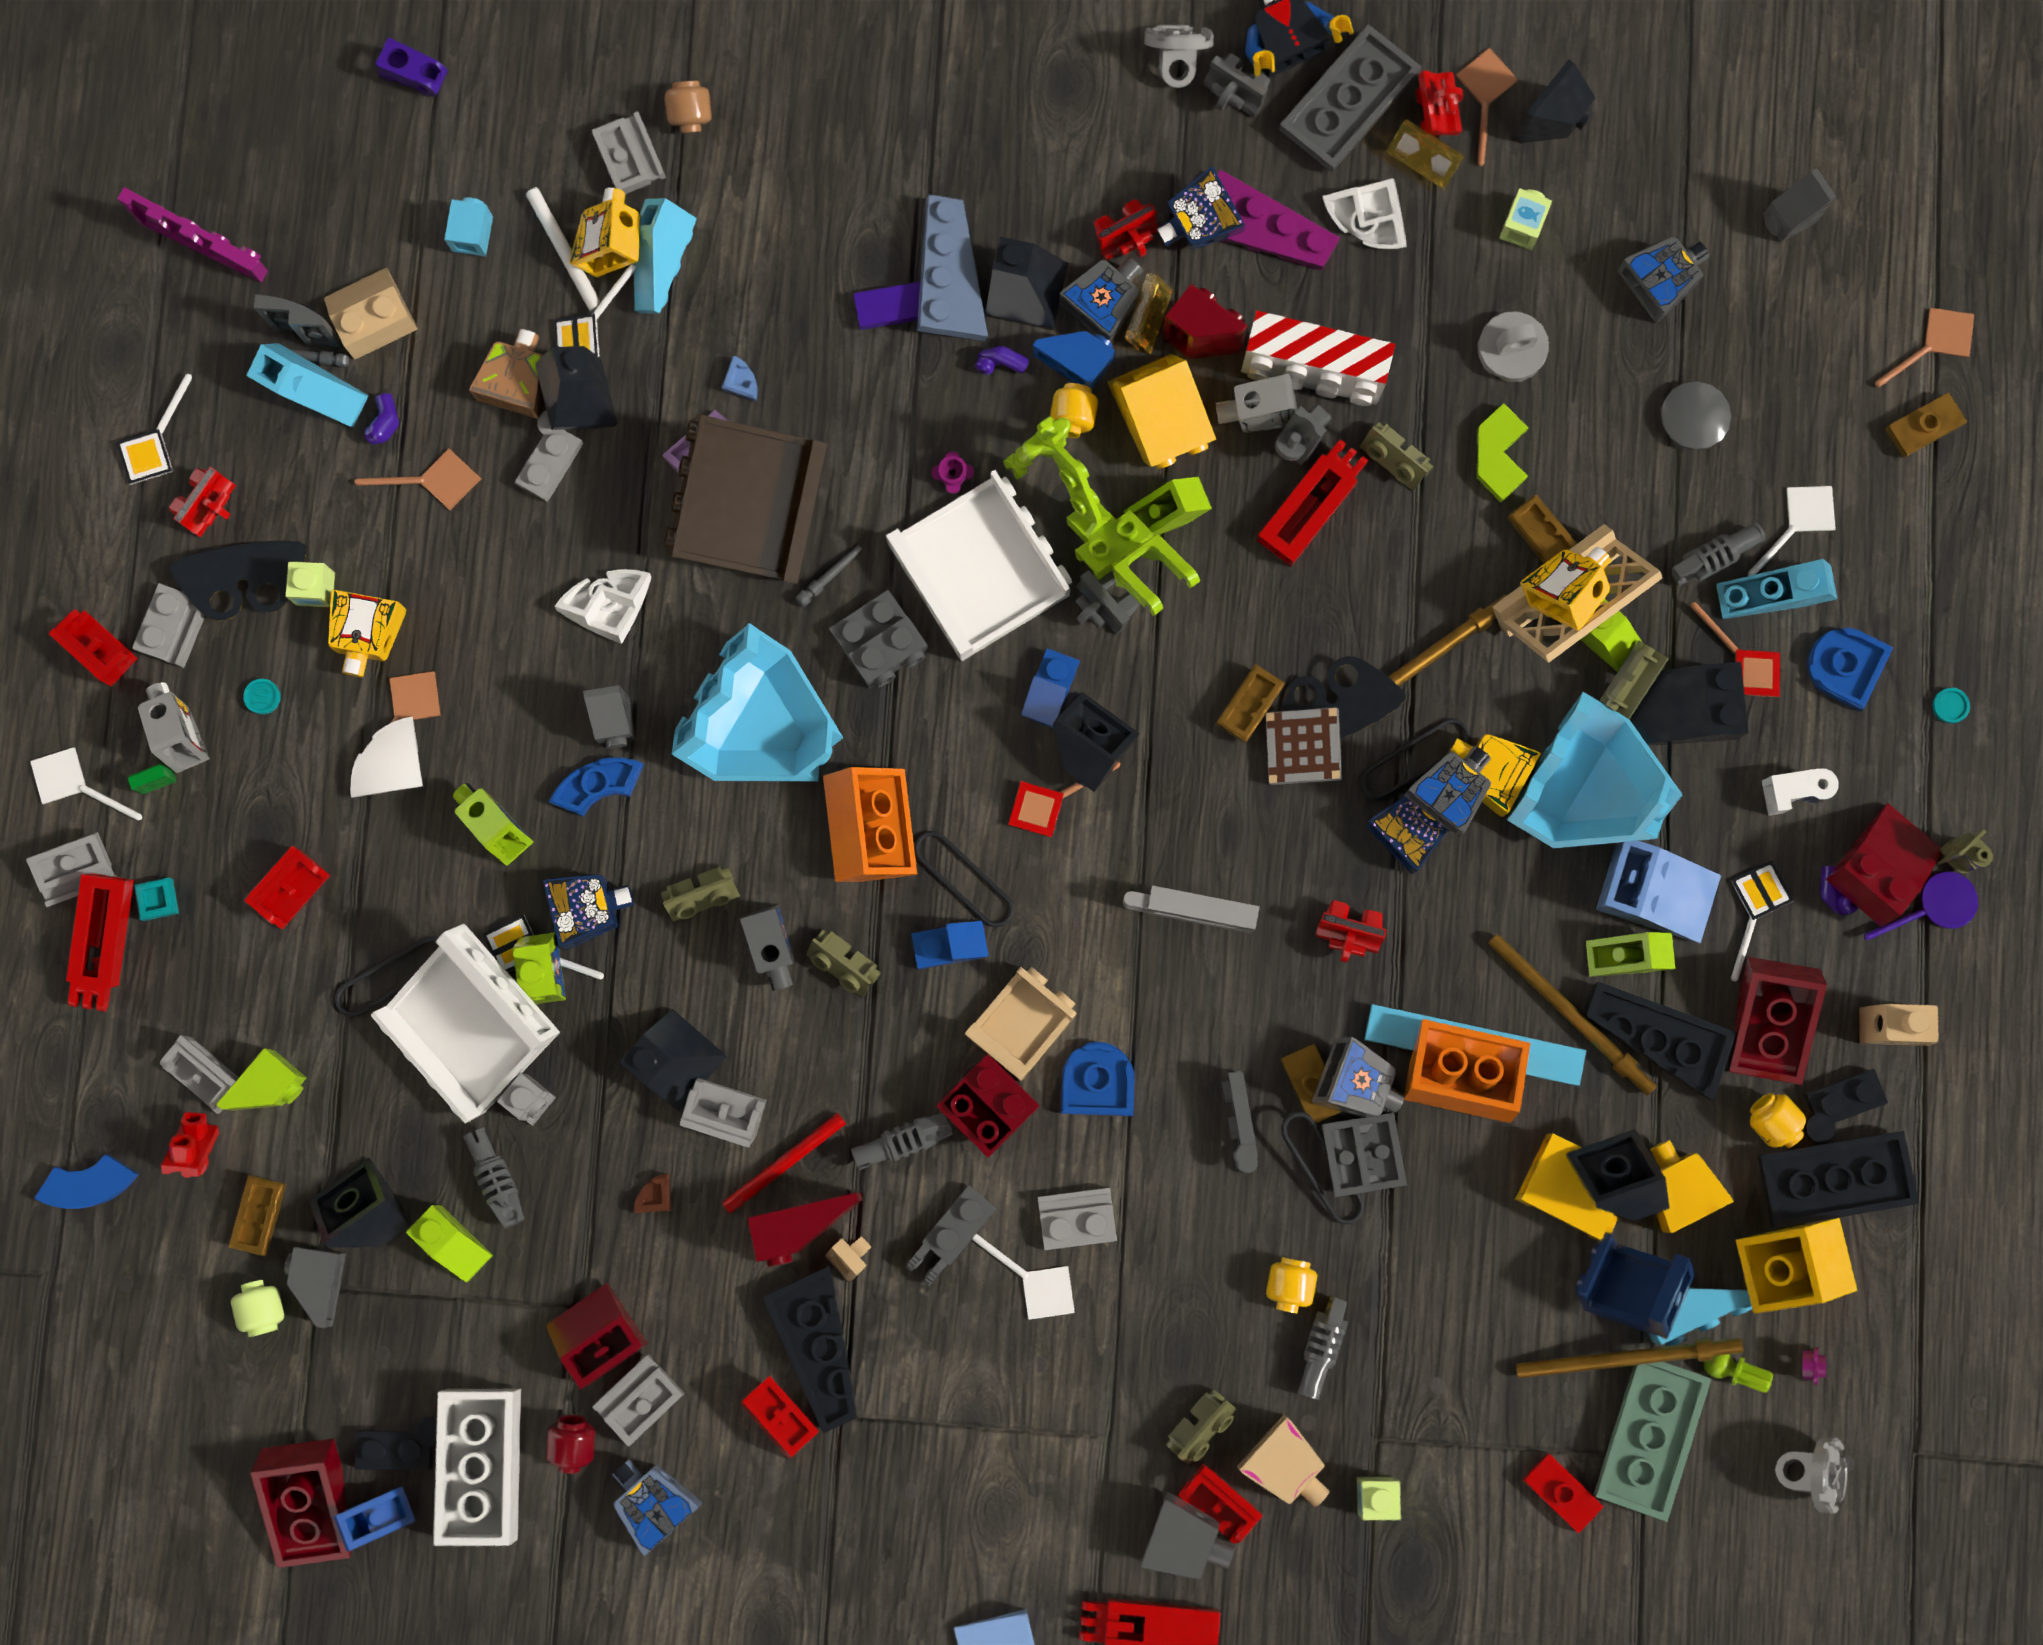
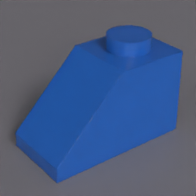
(1076, 356)

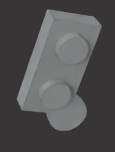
(549, 460)

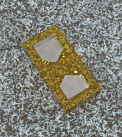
(1425, 154)

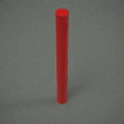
(783, 1163)

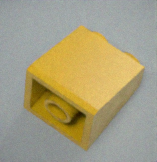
(1163, 410)
(1796, 1266)

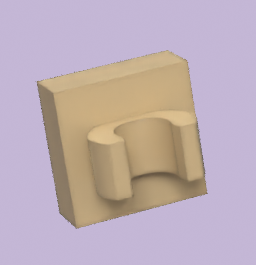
(848, 1258)

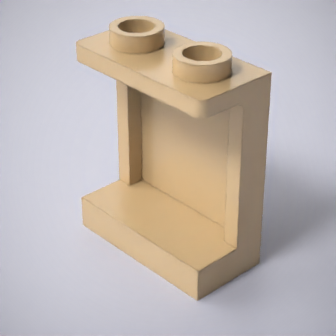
(1022, 1022)

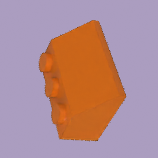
(869, 824)
(1467, 1071)

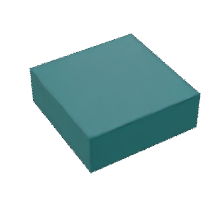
(156, 899)

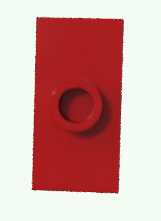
(1563, 1493)

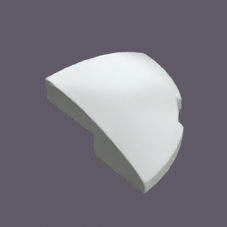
(1369, 214)
(607, 604)
(388, 761)

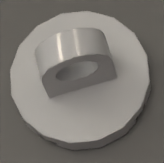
(1178, 43)
(1513, 346)
(1823, 1476)

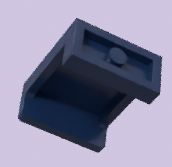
(1634, 1286)

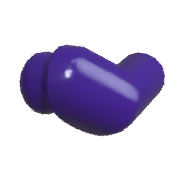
(1000, 356)
(385, 423)
(1833, 897)

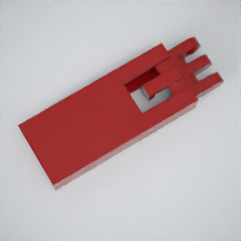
(1303, 514)
(101, 923)
(1162, 1625)

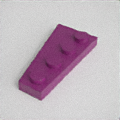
(1276, 228)
(192, 236)

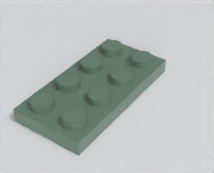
(1652, 1438)

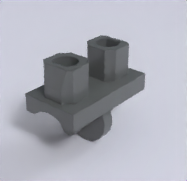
(1236, 87)
(1302, 434)
(1099, 604)

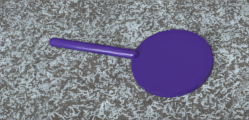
(1945, 899)

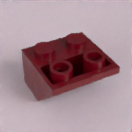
(1202, 326)
(988, 1106)
(595, 1336)

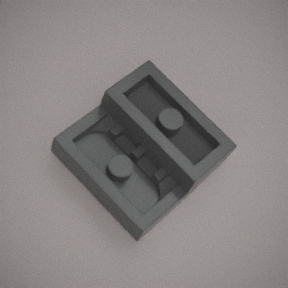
(293, 317)
(1364, 1155)

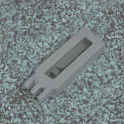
(1194, 908)

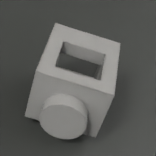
(526, 1099)

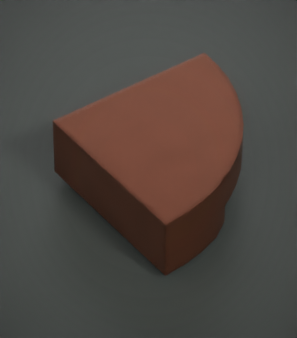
(654, 1196)

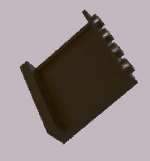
(745, 498)

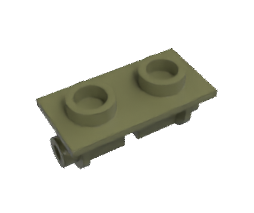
(1385, 447)
(1634, 679)
(1966, 852)
(684, 900)
(828, 954)
(1212, 1419)

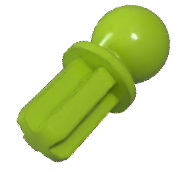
(1741, 1372)

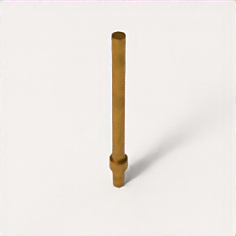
(1478, 622)
(1624, 1064)
(1703, 1349)

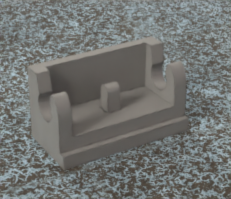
(199, 1071)
(723, 1112)

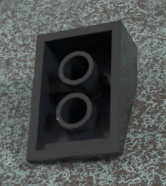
(1693, 706)

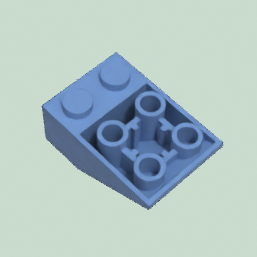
(1658, 890)

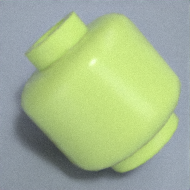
(257, 1308)

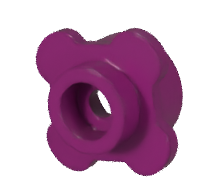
(952, 462)
(1813, 1365)

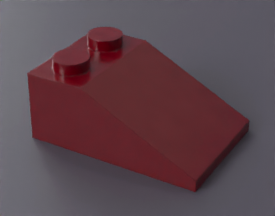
(1886, 866)
(1776, 1020)
(793, 1229)
(298, 1496)

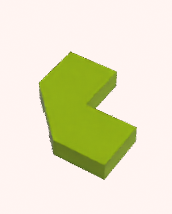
(1493, 465)

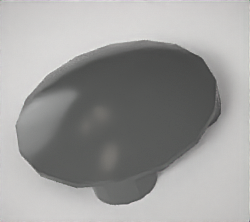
(1695, 415)

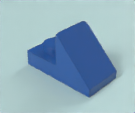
(1050, 687)
(950, 944)
(374, 1519)

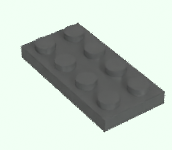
(1350, 98)

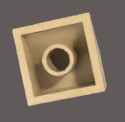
(369, 314)

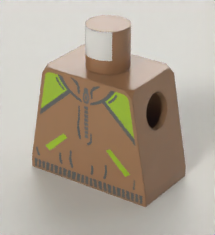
(511, 377)

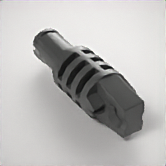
(1717, 554)
(903, 1140)
(494, 1180)
(1323, 1346)

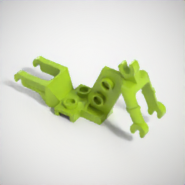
(1108, 541)

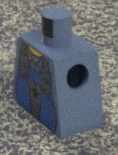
(652, 1504)

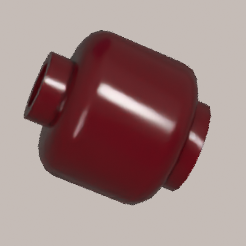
(570, 1443)

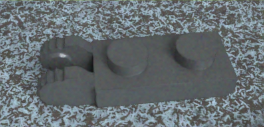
(1240, 1124)
(953, 1232)

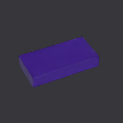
(887, 305)

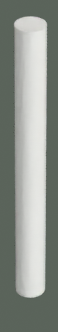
(562, 248)

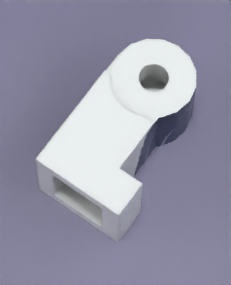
(1808, 785)

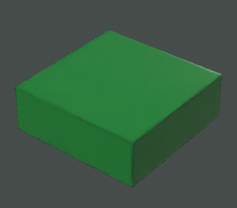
(151, 779)

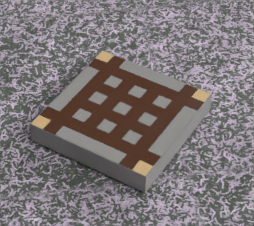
(1303, 746)

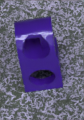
(410, 68)

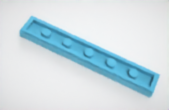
(1545, 1059)

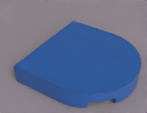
(1847, 665)
(1097, 1081)

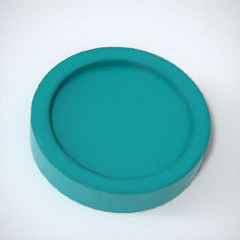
(262, 696)
(1951, 705)

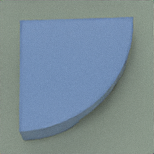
(740, 380)

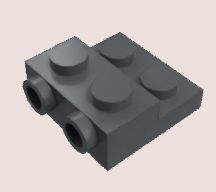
(879, 640)

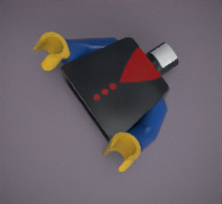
(1290, 34)

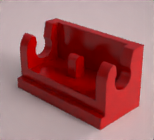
(93, 646)
(287, 887)
(779, 1417)
(1220, 1501)

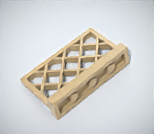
(1515, 613)

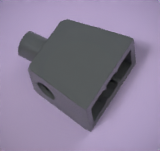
(1184, 1541)

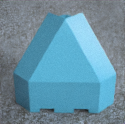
(756, 717)
(1595, 783)

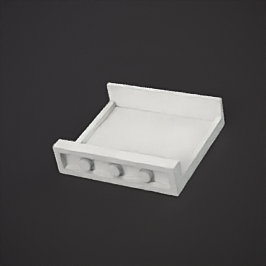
(980, 566)
(466, 1024)

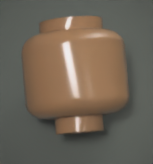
(688, 106)

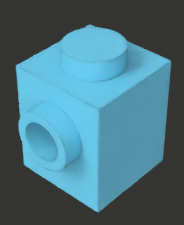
(468, 227)

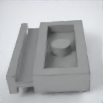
(628, 153)
(169, 627)
(60, 868)
(1077, 1219)
(638, 1400)

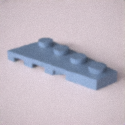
(949, 282)

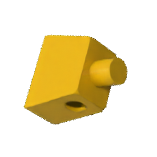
(1690, 1187)

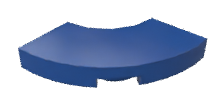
(596, 781)
(86, 1187)

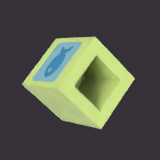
(1525, 218)
(309, 584)
(1378, 1498)

